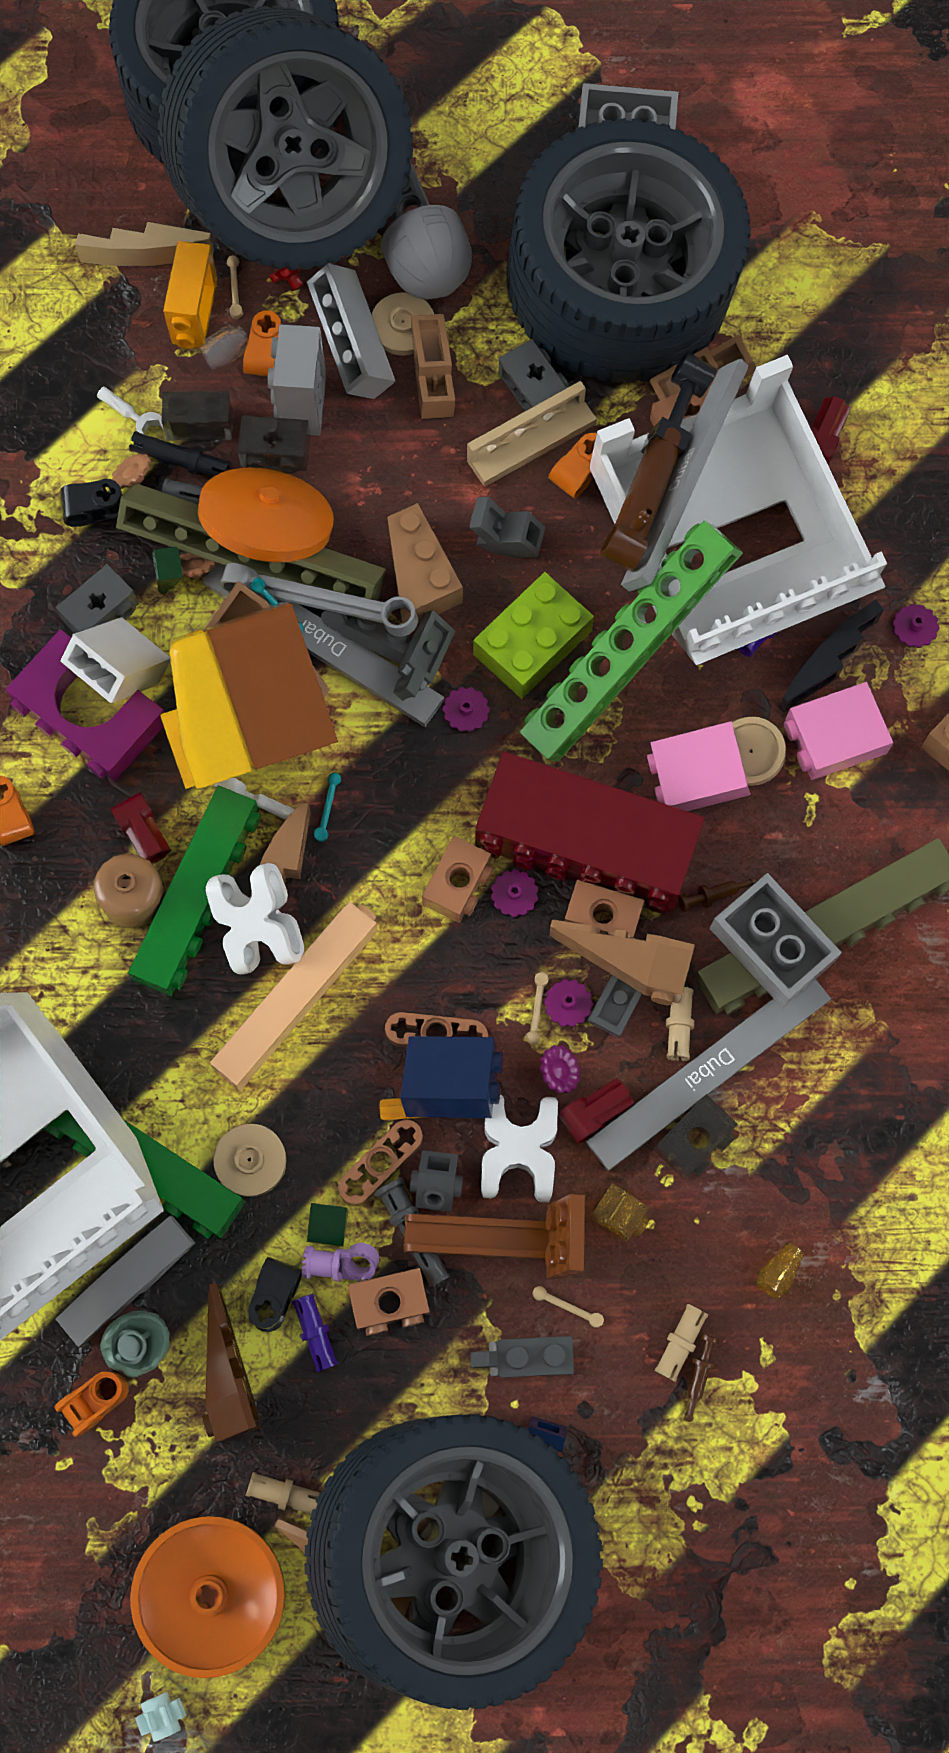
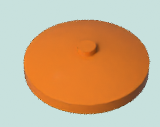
(265, 514)
(207, 1597)

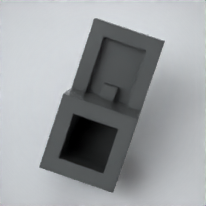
(506, 533)

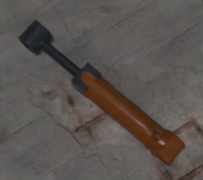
(660, 452)

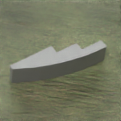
(125, 1281)

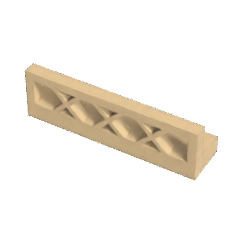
(530, 434)

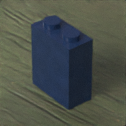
(451, 1077)

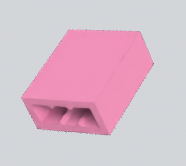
(837, 731)
(699, 768)

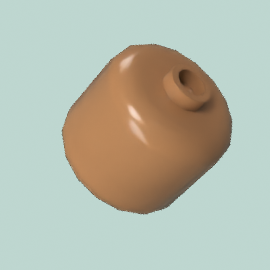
(129, 890)

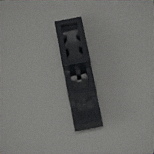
(825, 662)

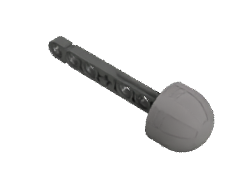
(426, 245)

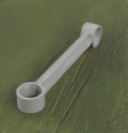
(324, 598)

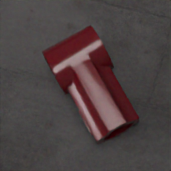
(828, 425)
(138, 823)
(587, 1115)

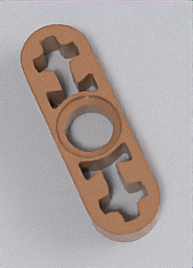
(428, 1020)
(394, 1137)

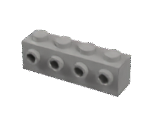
(351, 331)

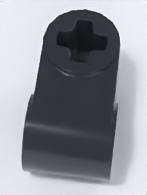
(90, 502)
(274, 1287)

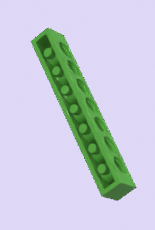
(625, 664)

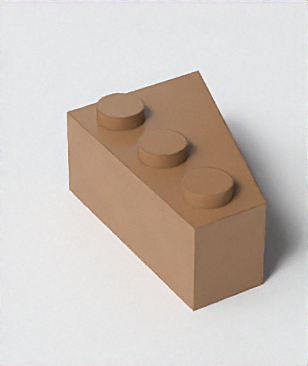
(421, 565)

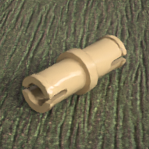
(679, 1027)
(681, 1342)
(282, 1493)

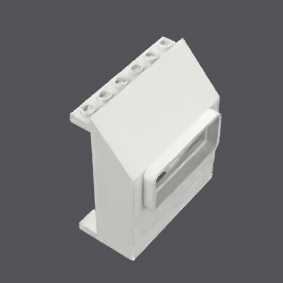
(756, 462)
(92, 1204)

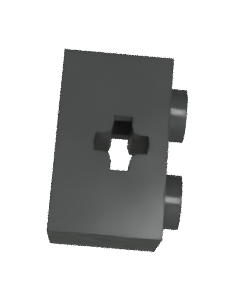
(530, 375)
(104, 590)

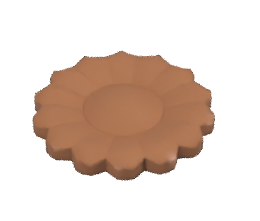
(132, 470)
(195, 566)

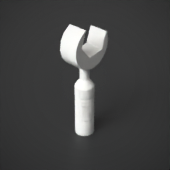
(126, 410)
(263, 802)

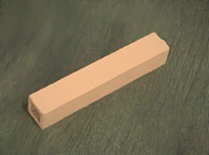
(295, 995)

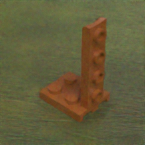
(555, 1240)

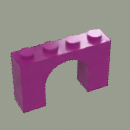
(106, 746)

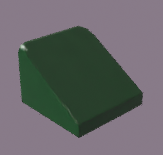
(167, 568)
(327, 1224)

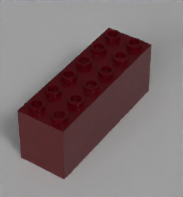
(587, 831)

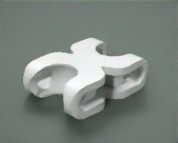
(255, 919)
(520, 1149)

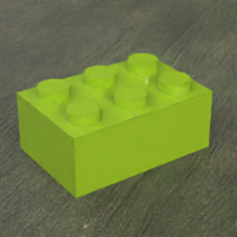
(533, 635)

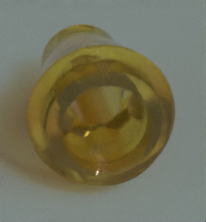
(778, 1274)

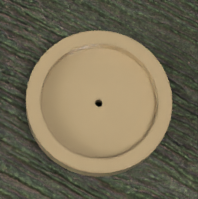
(393, 321)
(767, 746)
(253, 1176)

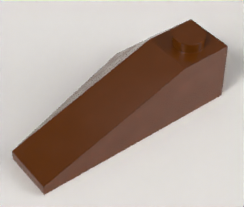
(228, 1390)

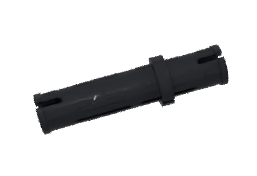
(174, 454)

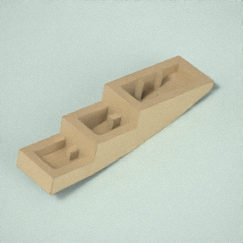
(134, 248)

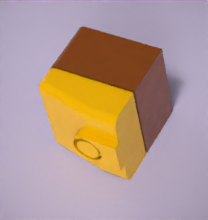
(244, 697)

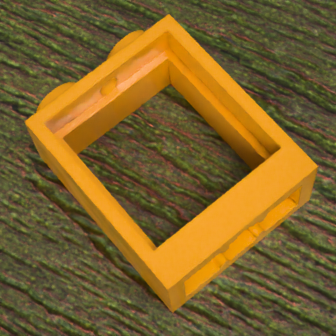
(190, 294)

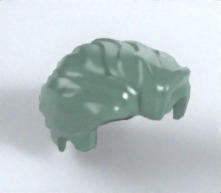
(135, 1343)

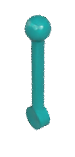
(258, 586)
(321, 833)

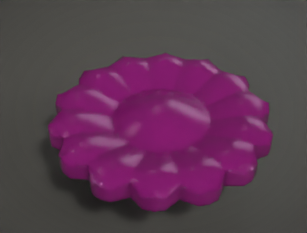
(915, 625)
(466, 709)
(514, 893)
(568, 1003)
(560, 1069)

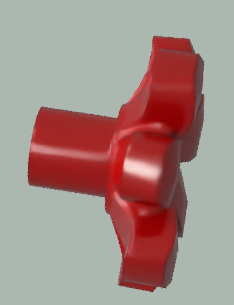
(291, 275)

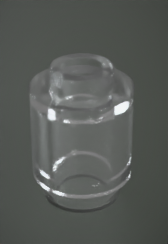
(224, 346)

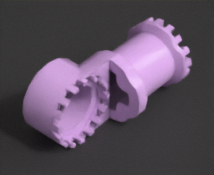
(340, 1264)

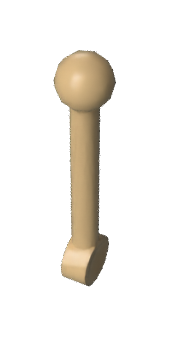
(235, 310)
(541, 980)
(595, 1319)

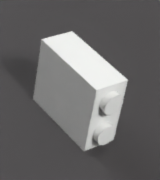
(115, 659)

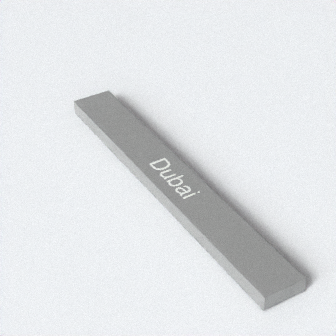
(687, 472)
(350, 659)
(703, 1075)

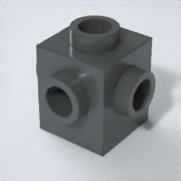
(436, 1181)

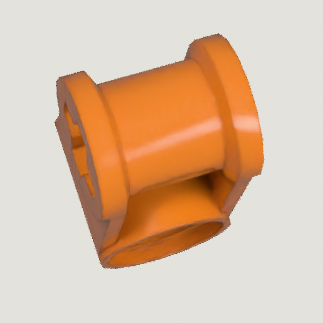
(258, 350)
(573, 470)
(14, 818)
(87, 1405)

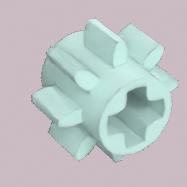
(160, 1716)

